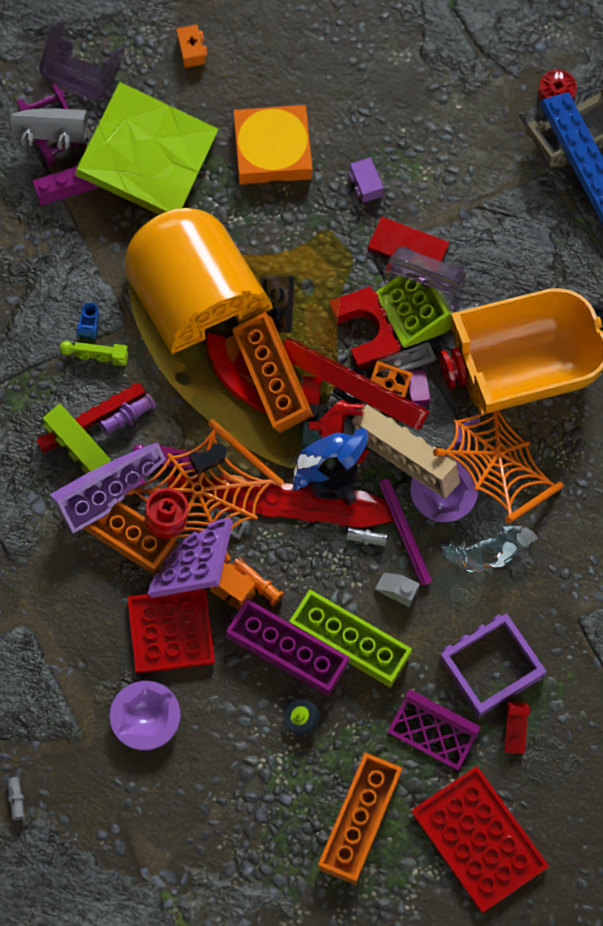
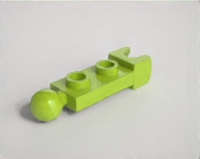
(116, 354)

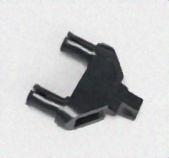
(338, 485)

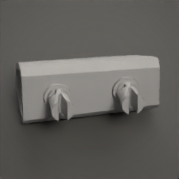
(50, 124)

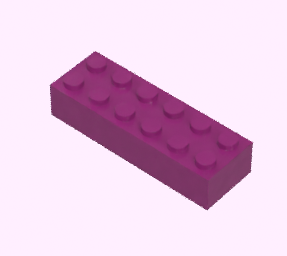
(287, 647)

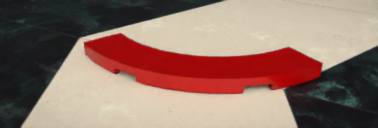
(228, 374)

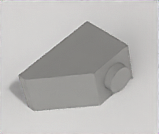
(398, 588)

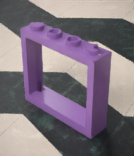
(510, 691)

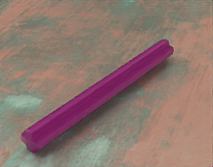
(405, 532)

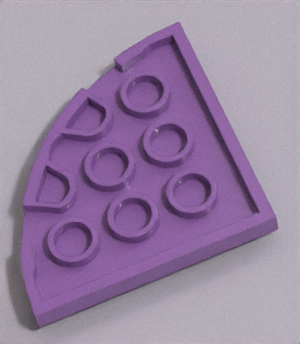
(194, 562)

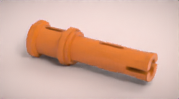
(264, 587)

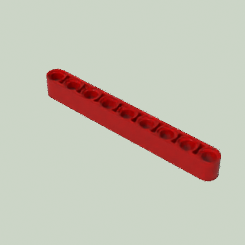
(355, 384)

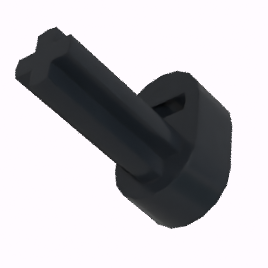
(342, 395)

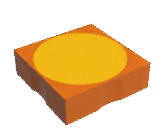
(273, 144)

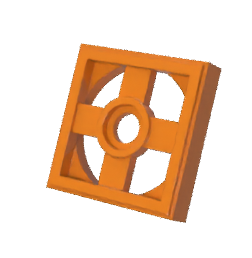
(391, 377)

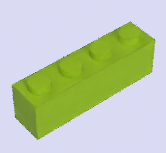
(75, 439)

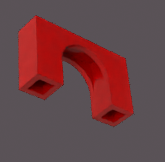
(365, 304)

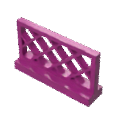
(441, 713)

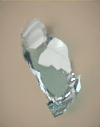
(508, 543)

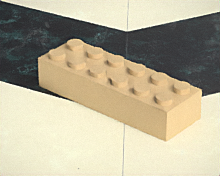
(408, 452)

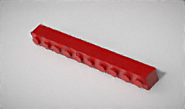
(97, 413)

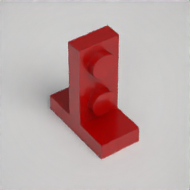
(516, 727)

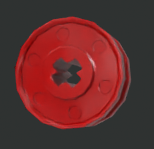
(556, 83)
(453, 368)

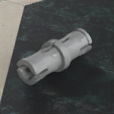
(367, 537)
(15, 798)

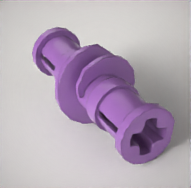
(126, 414)

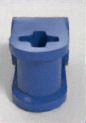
(87, 324)

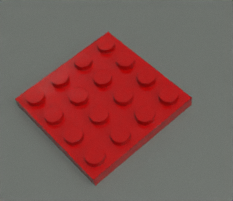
(170, 631)

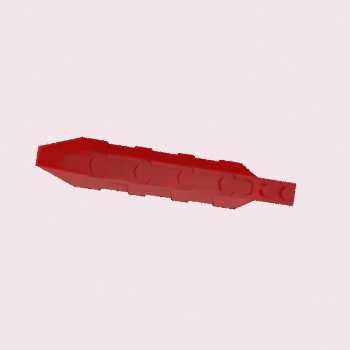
(299, 503)

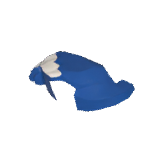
(339, 445)

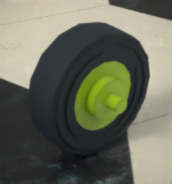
(301, 717)

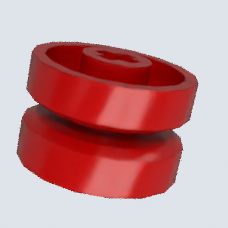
(166, 513)

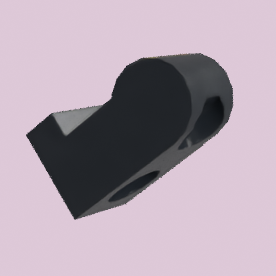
(208, 459)

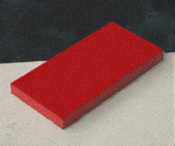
(391, 235)

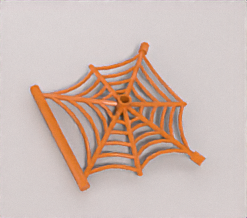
(242, 450)
(496, 455)

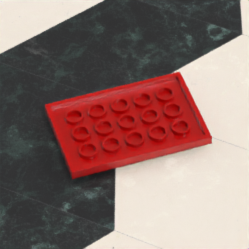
(479, 839)

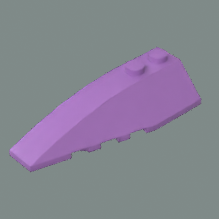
(102, 488)

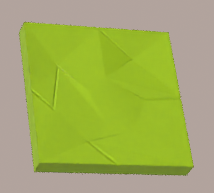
(146, 151)

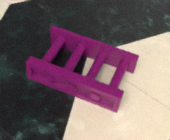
(49, 152)

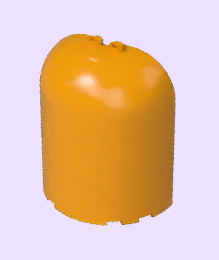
(191, 276)
(528, 348)

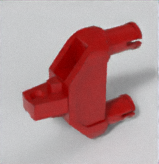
(334, 419)

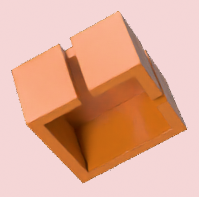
(234, 584)

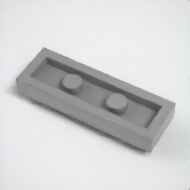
(410, 358)

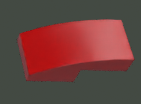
(312, 388)

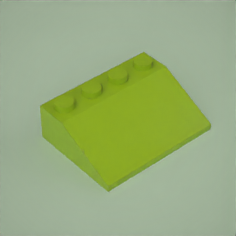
(415, 310)

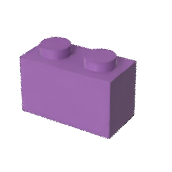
(366, 180)

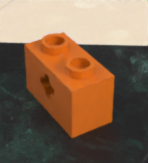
(190, 46)

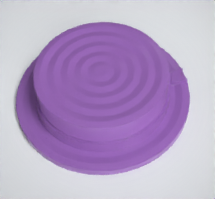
(452, 508)
(145, 715)

